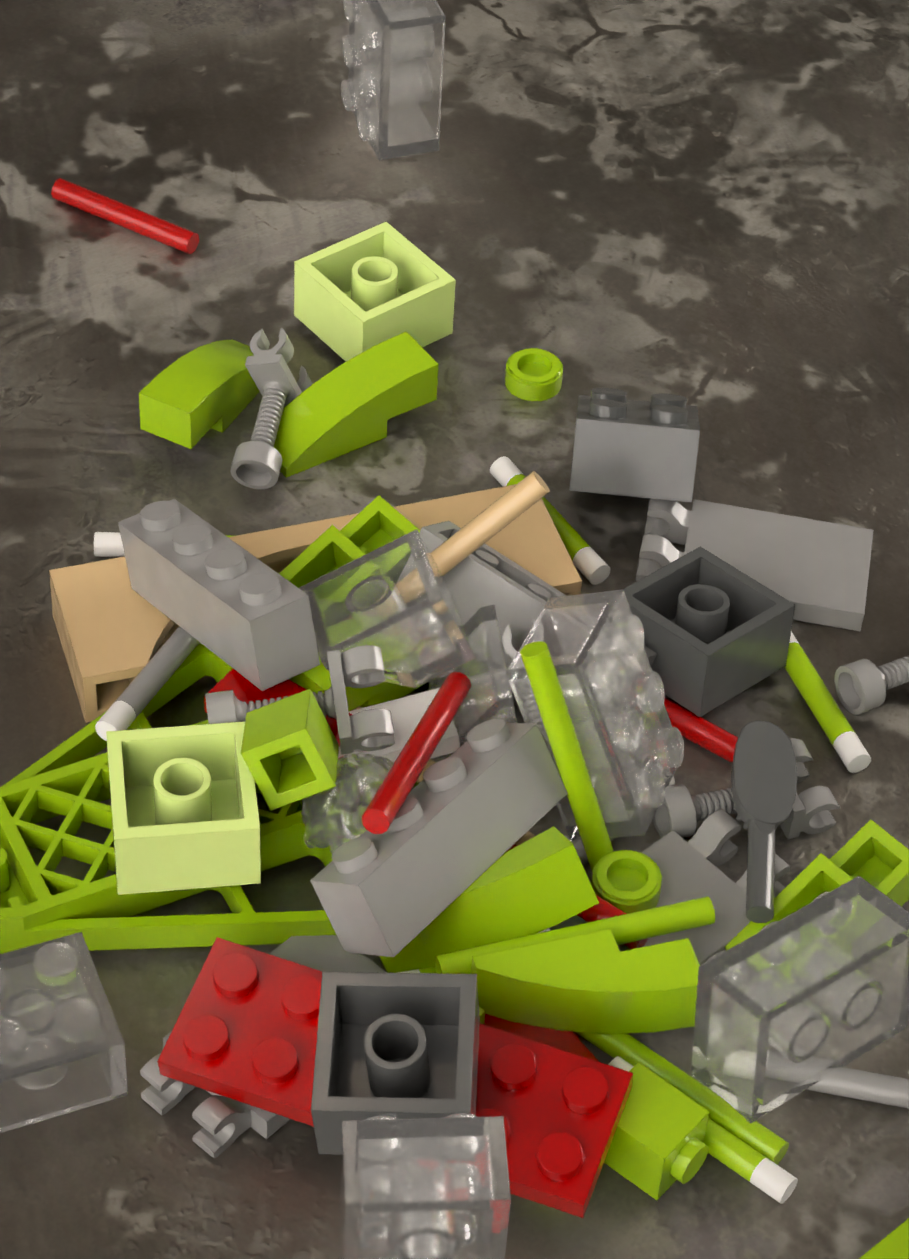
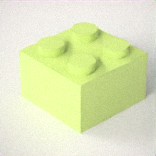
(372, 292)
(182, 808)

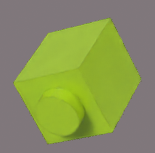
(290, 749)
(658, 1135)

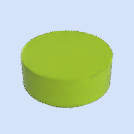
(533, 374)
(627, 880)

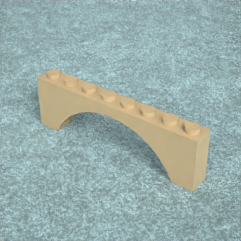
(115, 631)

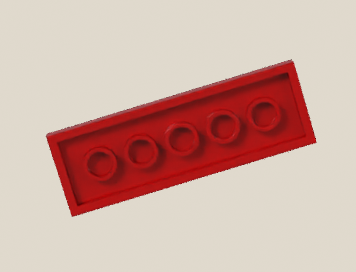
(255, 1038)

